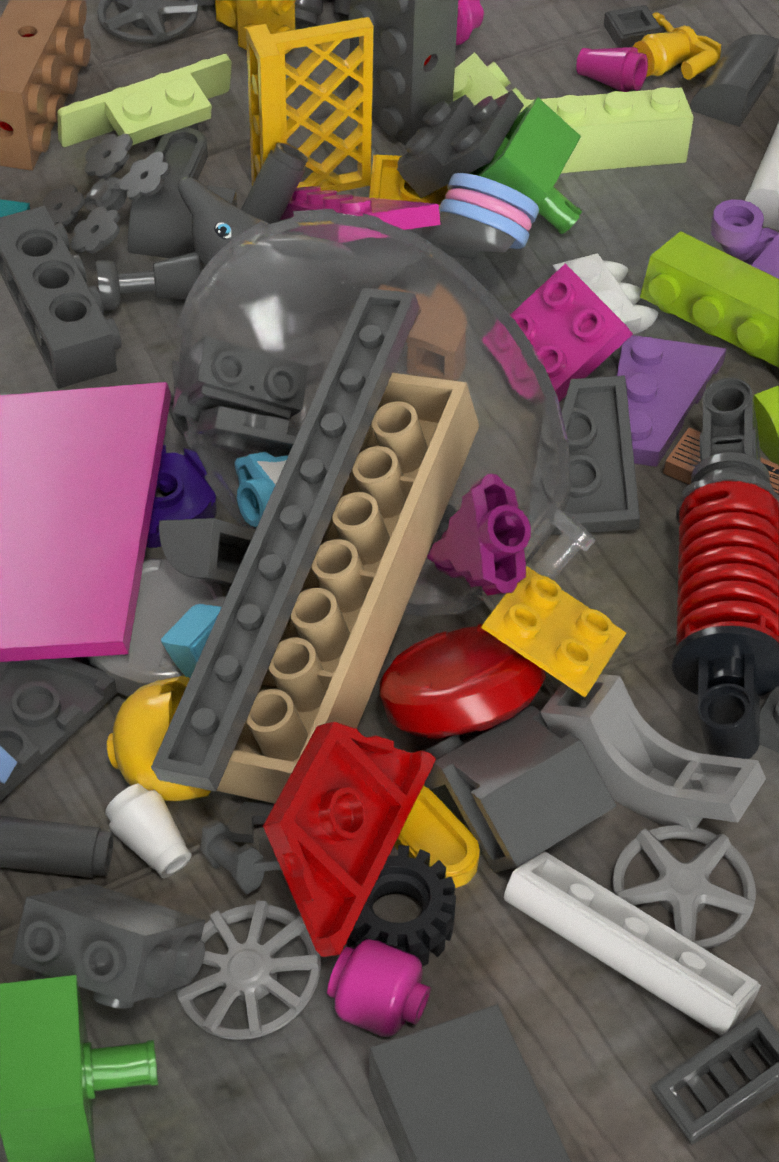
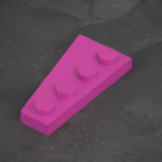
(394, 212)

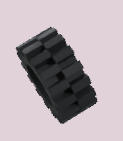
(425, 884)

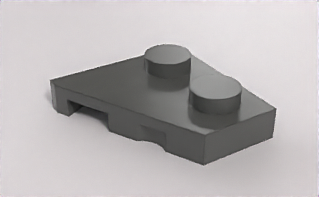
(238, 429)

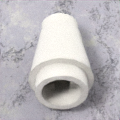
(148, 829)

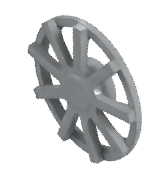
(251, 971)

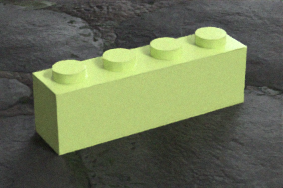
(625, 128)

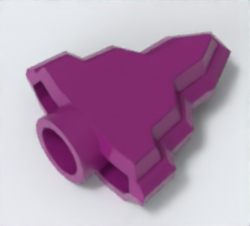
(485, 539)

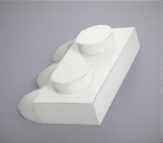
(605, 281)

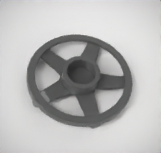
(147, 16)

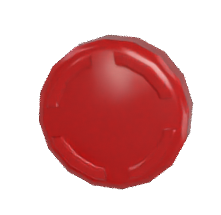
(457, 684)

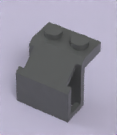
(519, 786)

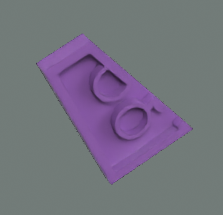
(662, 387)

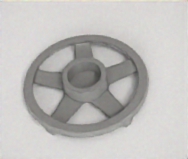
(686, 886)

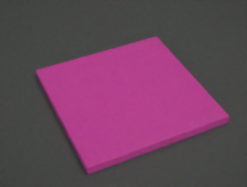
(76, 516)

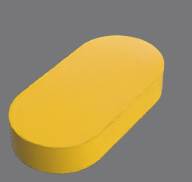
(442, 835)

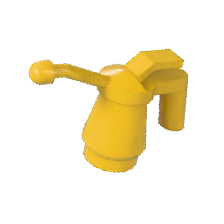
(676, 47)

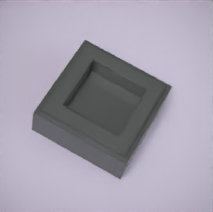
(630, 25)

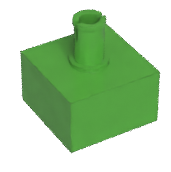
(533, 160)
(55, 1073)

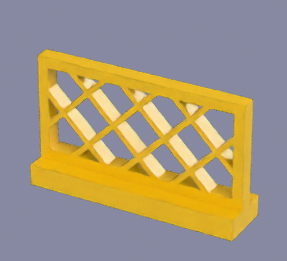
(270, 89)

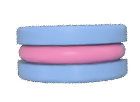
(492, 205)

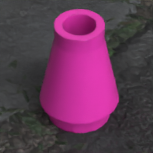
(615, 67)

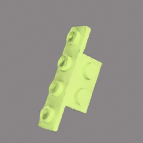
(149, 106)

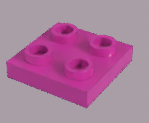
(569, 328)

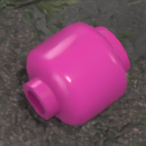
(378, 987)

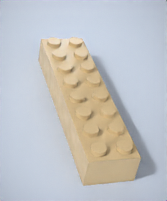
(357, 579)

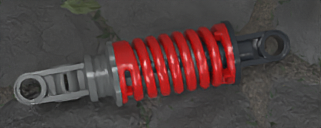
(728, 575)

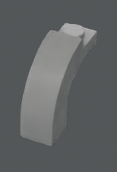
(644, 767)

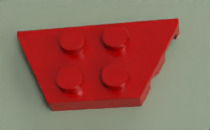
(341, 824)

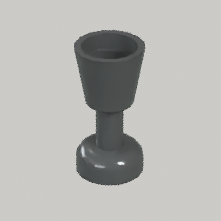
(169, 278)

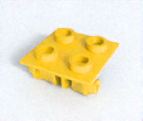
(555, 631)

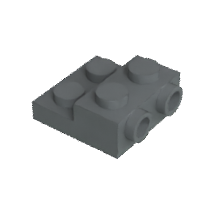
(456, 140)

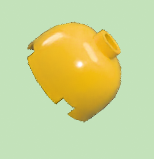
(139, 734)

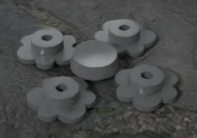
(108, 193)

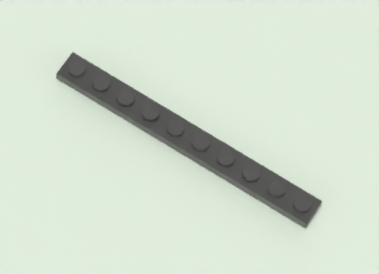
(285, 543)

